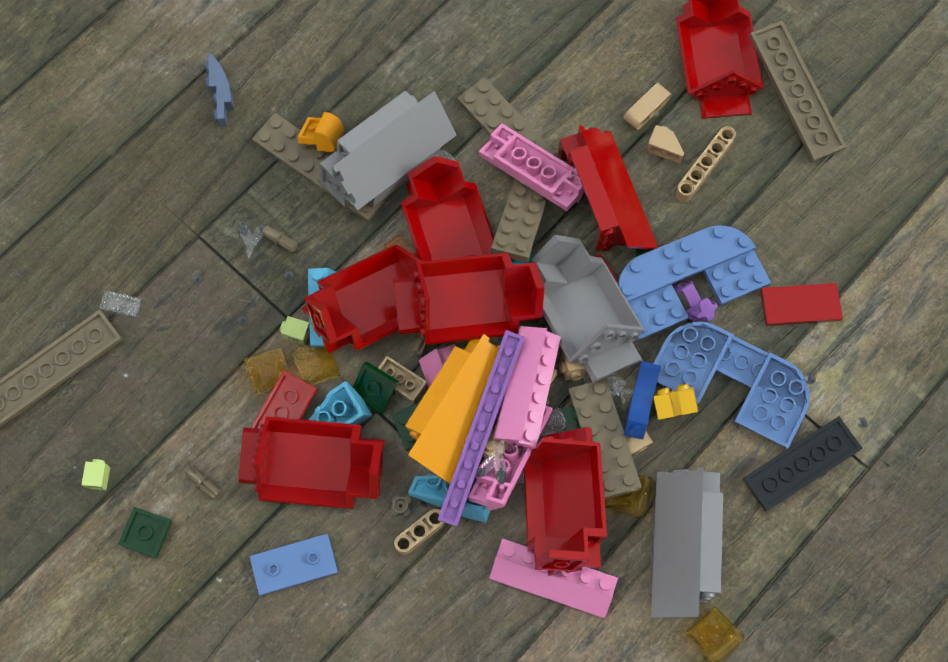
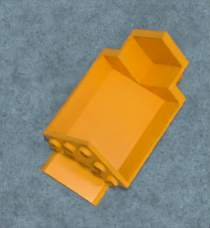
(450, 406)

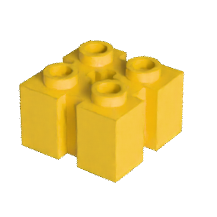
(675, 402)

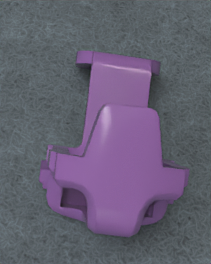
(699, 309)

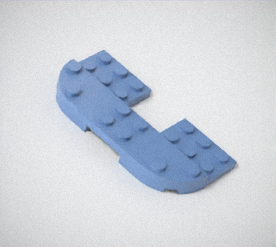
(717, 251)
(777, 387)

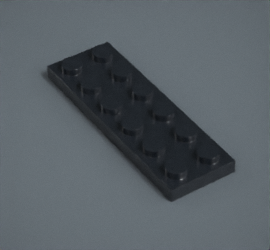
(802, 463)

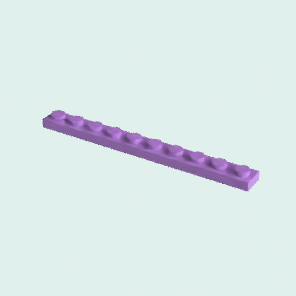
(481, 428)

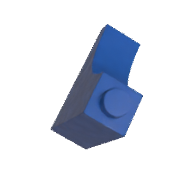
(641, 400)

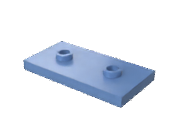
(293, 564)

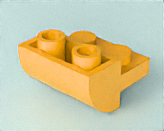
(322, 132)

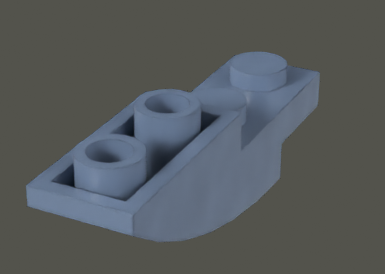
(220, 90)

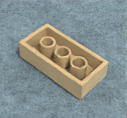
(409, 385)

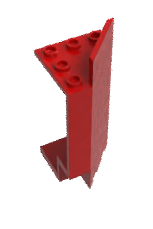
(719, 57)
(607, 189)
(445, 212)
(468, 298)
(359, 301)
(311, 462)
(565, 502)

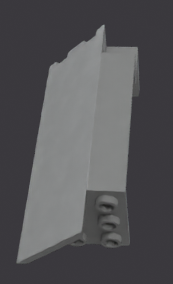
(384, 149)
(587, 308)
(685, 542)

